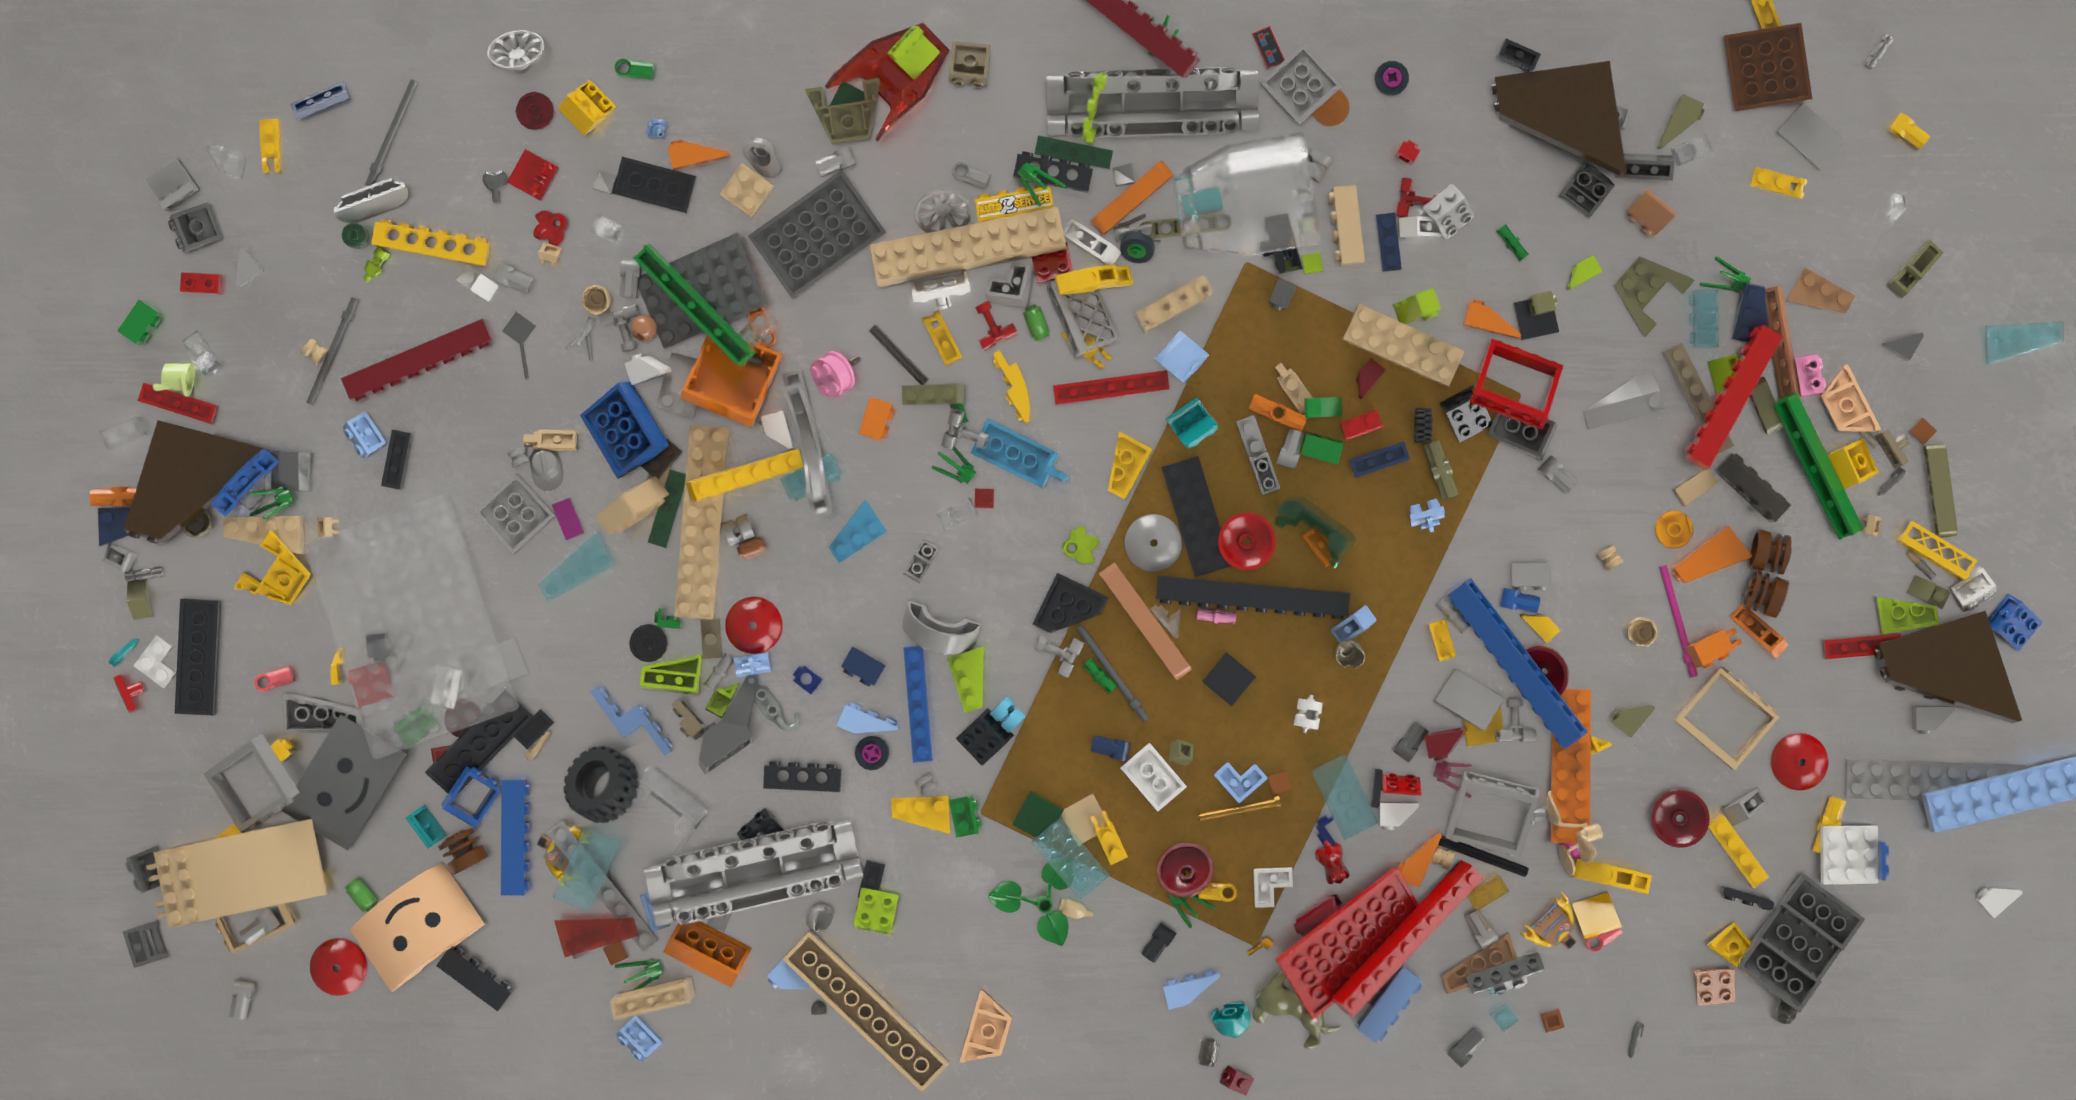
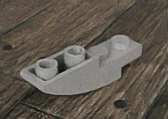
(1257, 455)

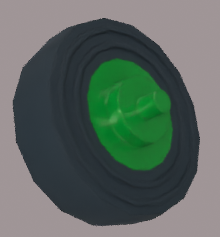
(1137, 247)

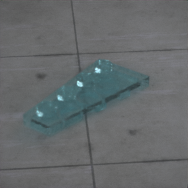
(2017, 339)
(579, 567)

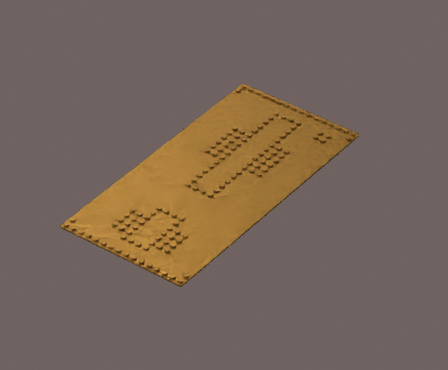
(1286, 651)

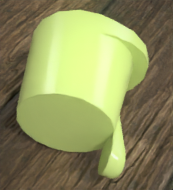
(177, 377)

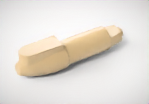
(535, 750)

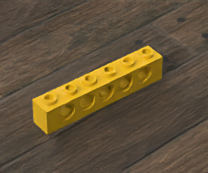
(478, 257)

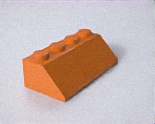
(708, 951)

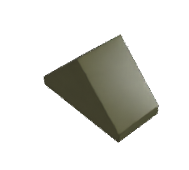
(139, 599)

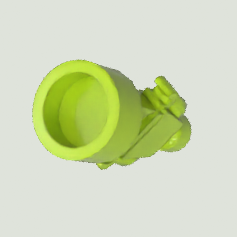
(372, 267)

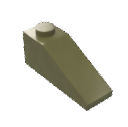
(1683, 116)

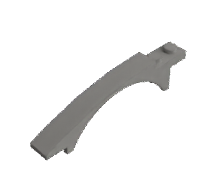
(804, 423)

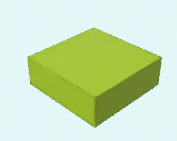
(1312, 263)

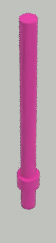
(1678, 619)

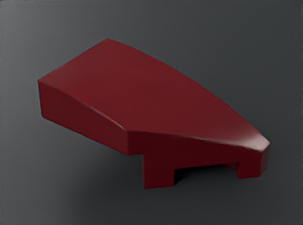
(1368, 376)

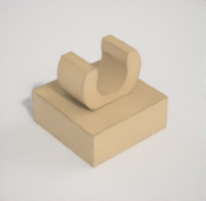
(549, 253)
(1873, 525)
(324, 526)

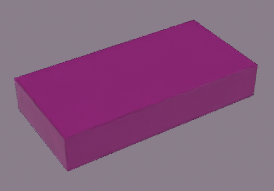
(567, 519)

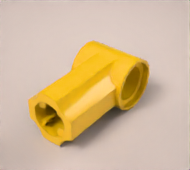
(1905, 128)
(1215, 892)

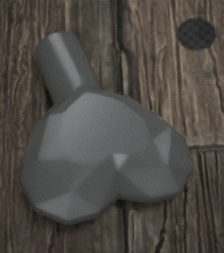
(495, 183)

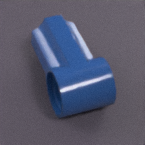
(1516, 600)

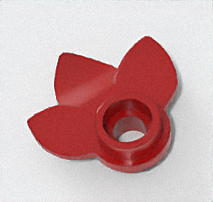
(547, 229)

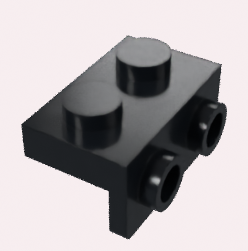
(760, 825)

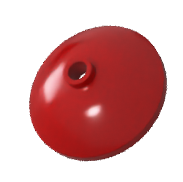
(1261, 539)
(765, 616)
(1786, 759)
(350, 961)

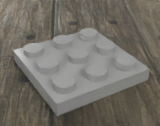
(1301, 84)
(514, 513)

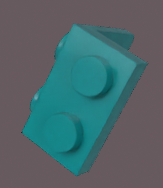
(1192, 423)

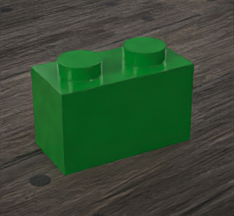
(139, 322)

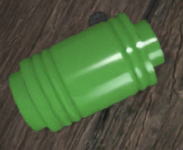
(1036, 322)
(361, 895)

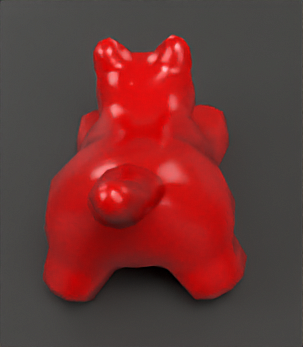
(1331, 860)

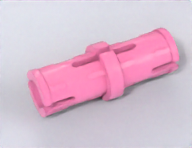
(1216, 615)

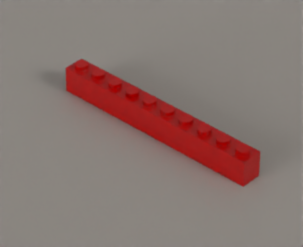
(1407, 938)

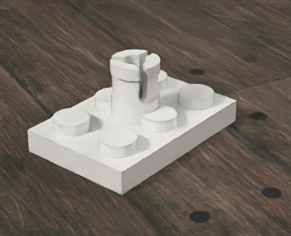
(941, 288)

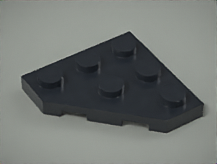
(1068, 605)

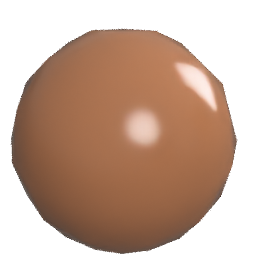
(643, 328)

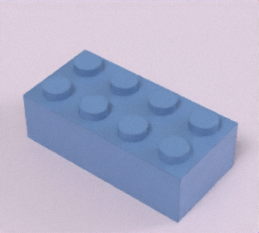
(1388, 1004)

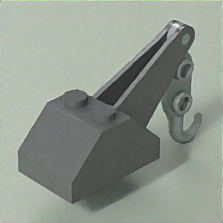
(732, 733)

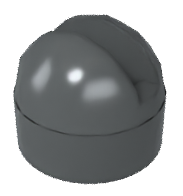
(818, 1008)

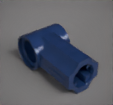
(1114, 748)

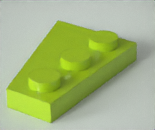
(1904, 615)

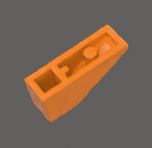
(690, 154)
(1486, 319)
(1759, 631)
(1417, 863)

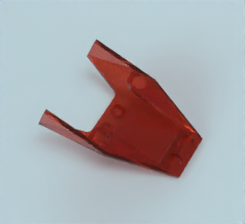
(895, 85)

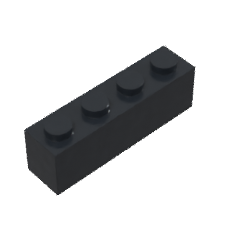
(475, 978)

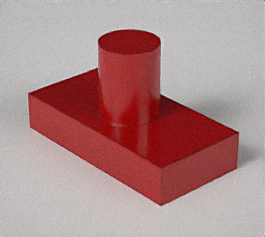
(128, 692)

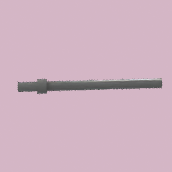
(376, 166)
(346, 317)
(1134, 703)

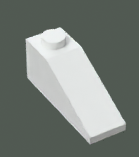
(1091, 242)

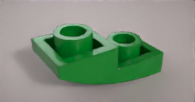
(1323, 407)

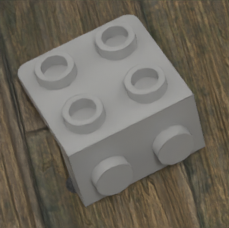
(1449, 211)

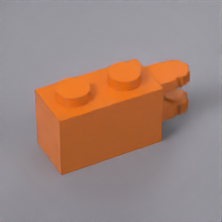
(1712, 647)

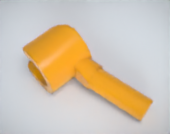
(1266, 942)

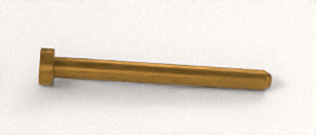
(1240, 809)

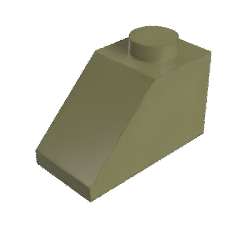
(1542, 303)
(1631, 718)

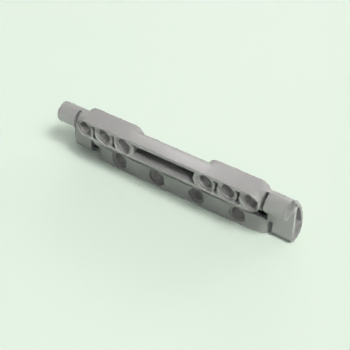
(1153, 104)
(753, 872)

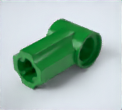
(636, 69)

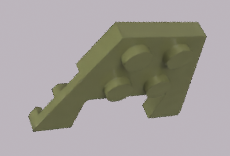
(848, 120)
(1642, 283)

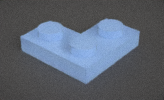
(1239, 785)

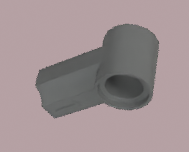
(1408, 746)
(1462, 1051)

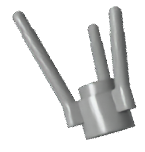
(1121, 230)

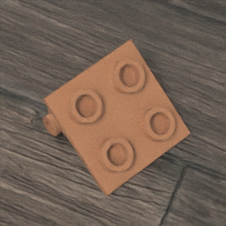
(1715, 986)

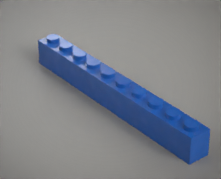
(1517, 663)

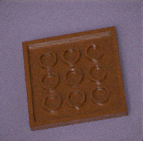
(1768, 67)

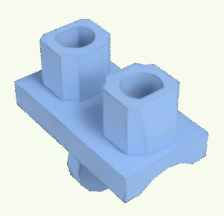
(1427, 518)
(752, 664)

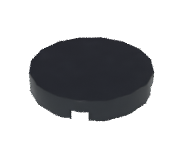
(648, 643)

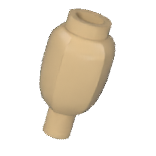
(1074, 908)

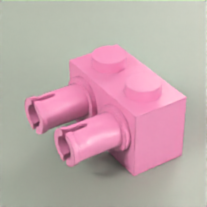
(1809, 375)

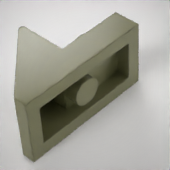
(1928, 592)

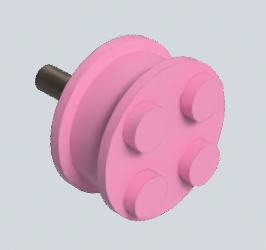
(833, 373)

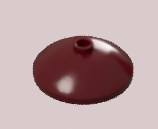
(1555, 665)
(1694, 823)
(1178, 862)

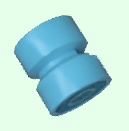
(1007, 714)

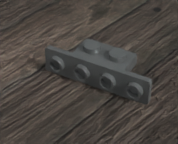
(1505, 976)

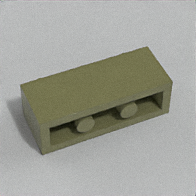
(933, 394)

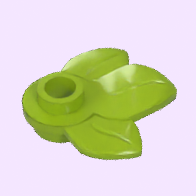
(1083, 545)

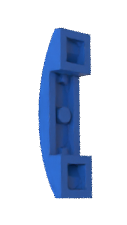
(243, 480)

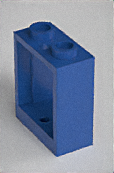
(459, 812)

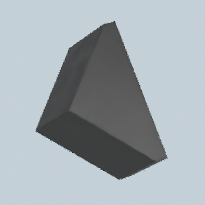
(1905, 346)

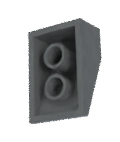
(1522, 435)

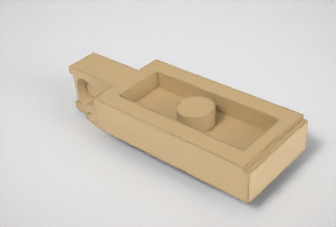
(1292, 387)
(552, 440)

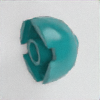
(1232, 1019)

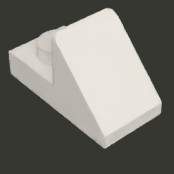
(477, 282)

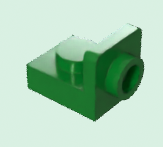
(670, 622)

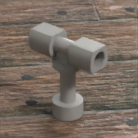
(620, 319)
(957, 430)
(1066, 656)
(1515, 731)

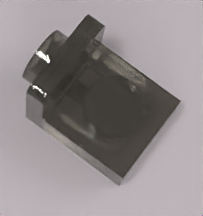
(1784, 1013)

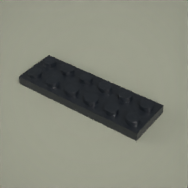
(1195, 515)
(197, 657)
(477, 747)

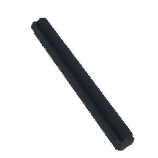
(1484, 856)

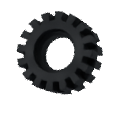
(1423, 425)

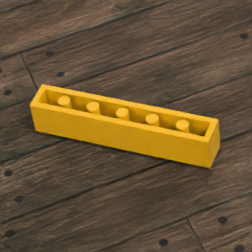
(744, 474)

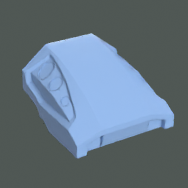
(1182, 356)

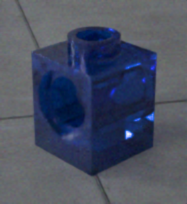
(816, 679)

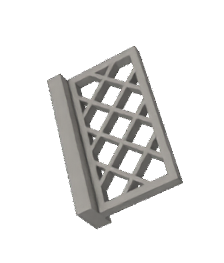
(1070, 324)

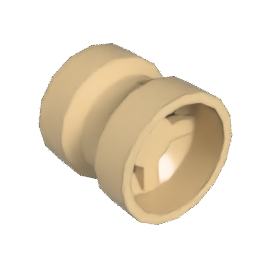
(314, 351)
(1610, 557)
(1443, 857)

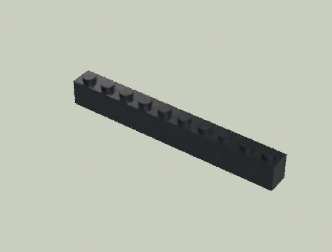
(1255, 596)

